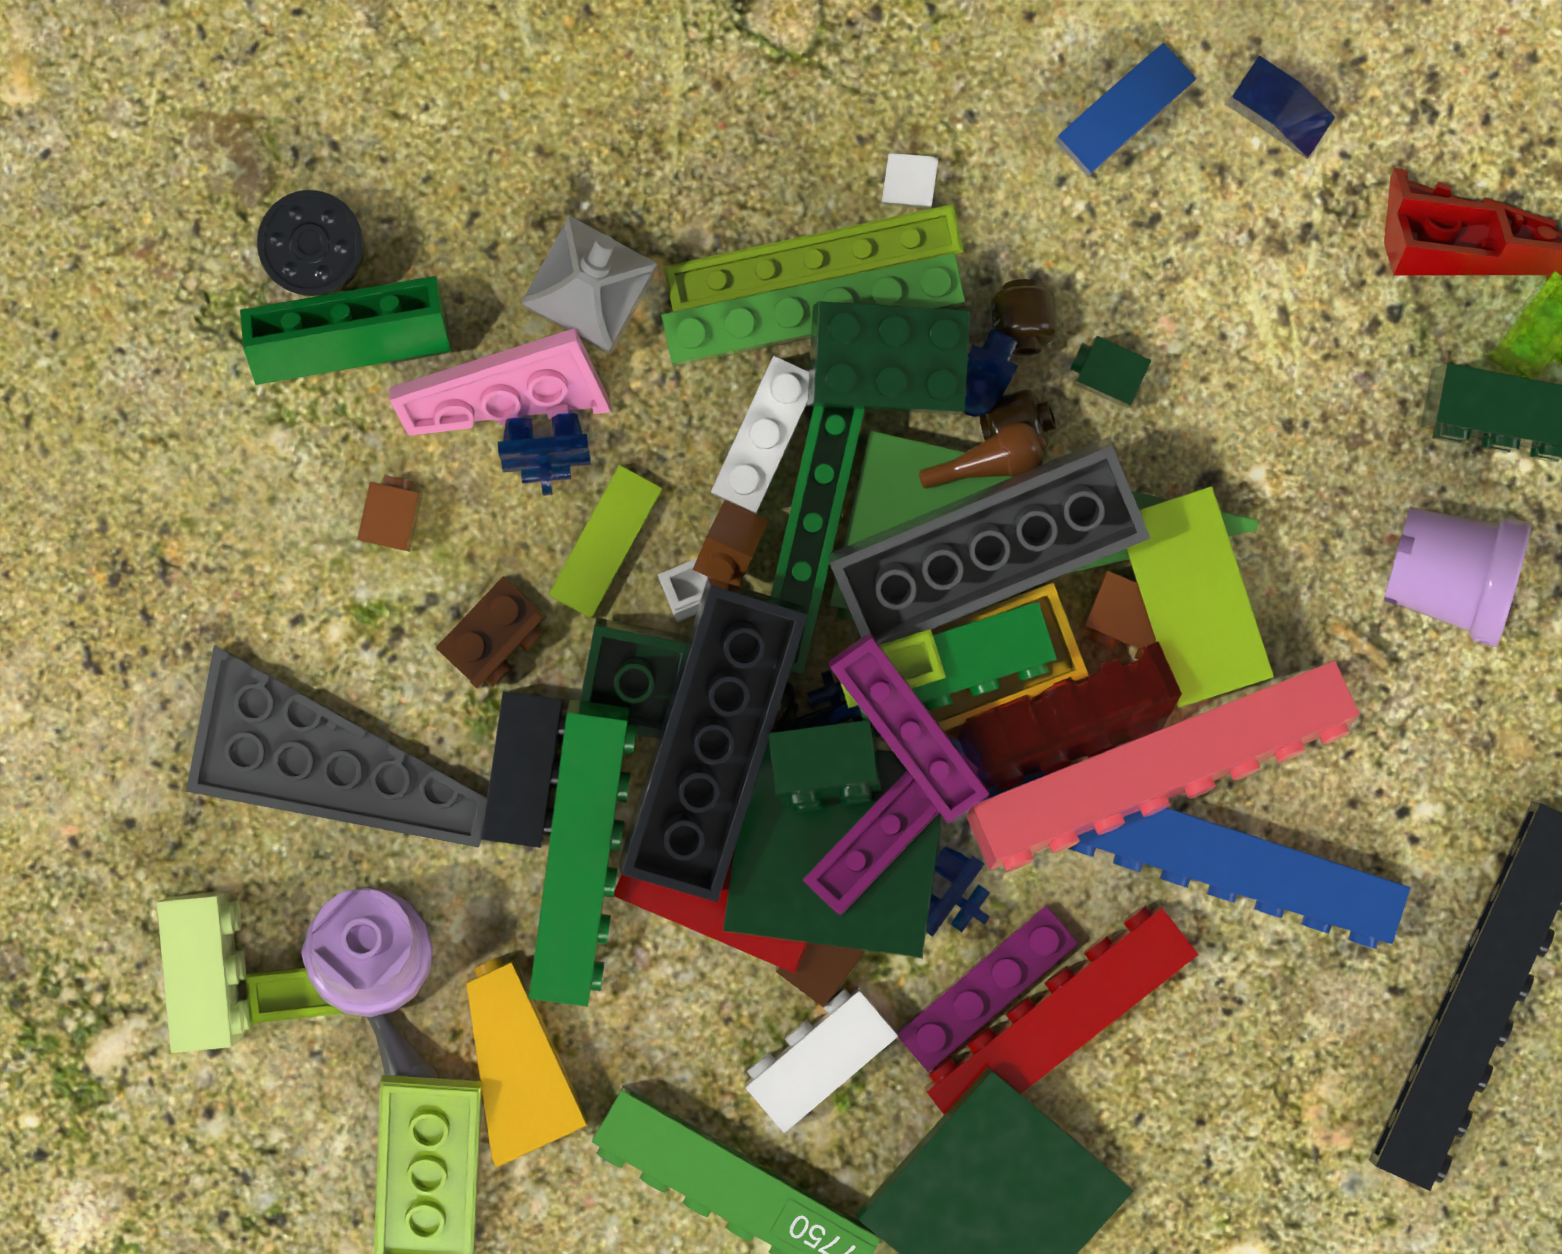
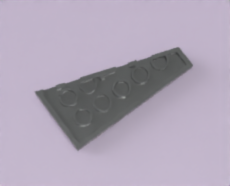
(295, 755)

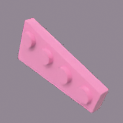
(522, 381)

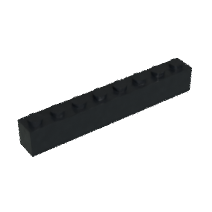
(1477, 1006)

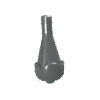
(396, 1052)

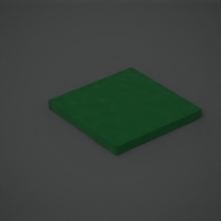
(784, 846)
(994, 1183)

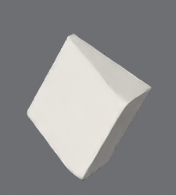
(910, 180)

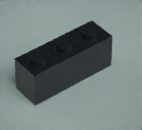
(524, 769)

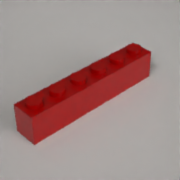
(1072, 1009)

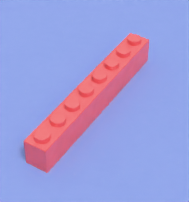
(1161, 766)

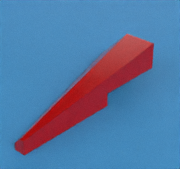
(1450, 236)

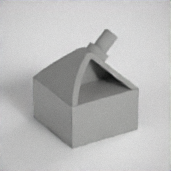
(590, 284)

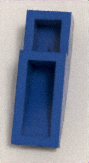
(1125, 109)

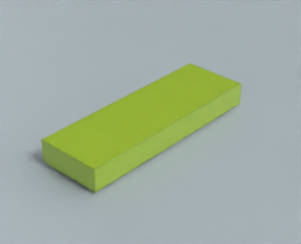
(605, 541)

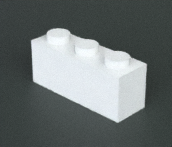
(763, 436)
(819, 1058)

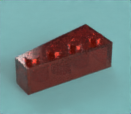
(1071, 720)

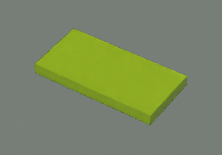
(1198, 598)
(427, 1165)

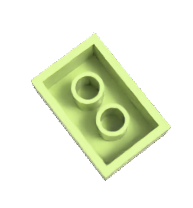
(202, 971)

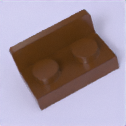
(492, 634)

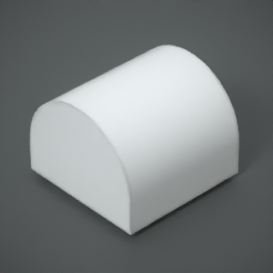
(683, 589)

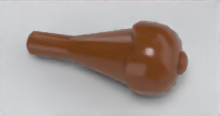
(1007, 453)

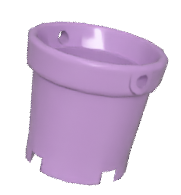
(1459, 570)
(367, 952)

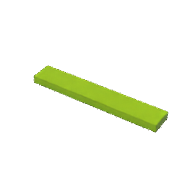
(814, 258)

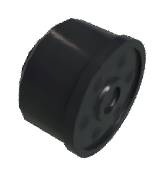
(310, 243)

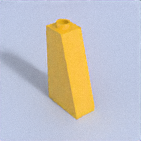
(521, 1073)

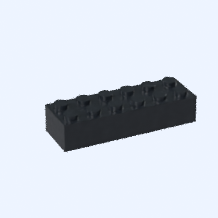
(712, 739)

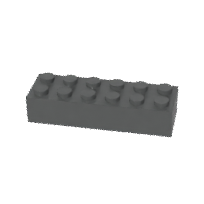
(990, 545)

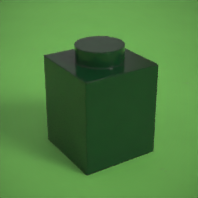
(1109, 371)

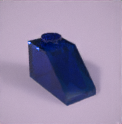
(1281, 107)

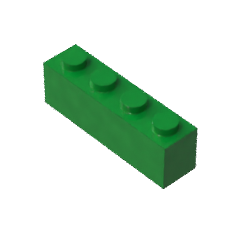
(345, 330)
(987, 650)

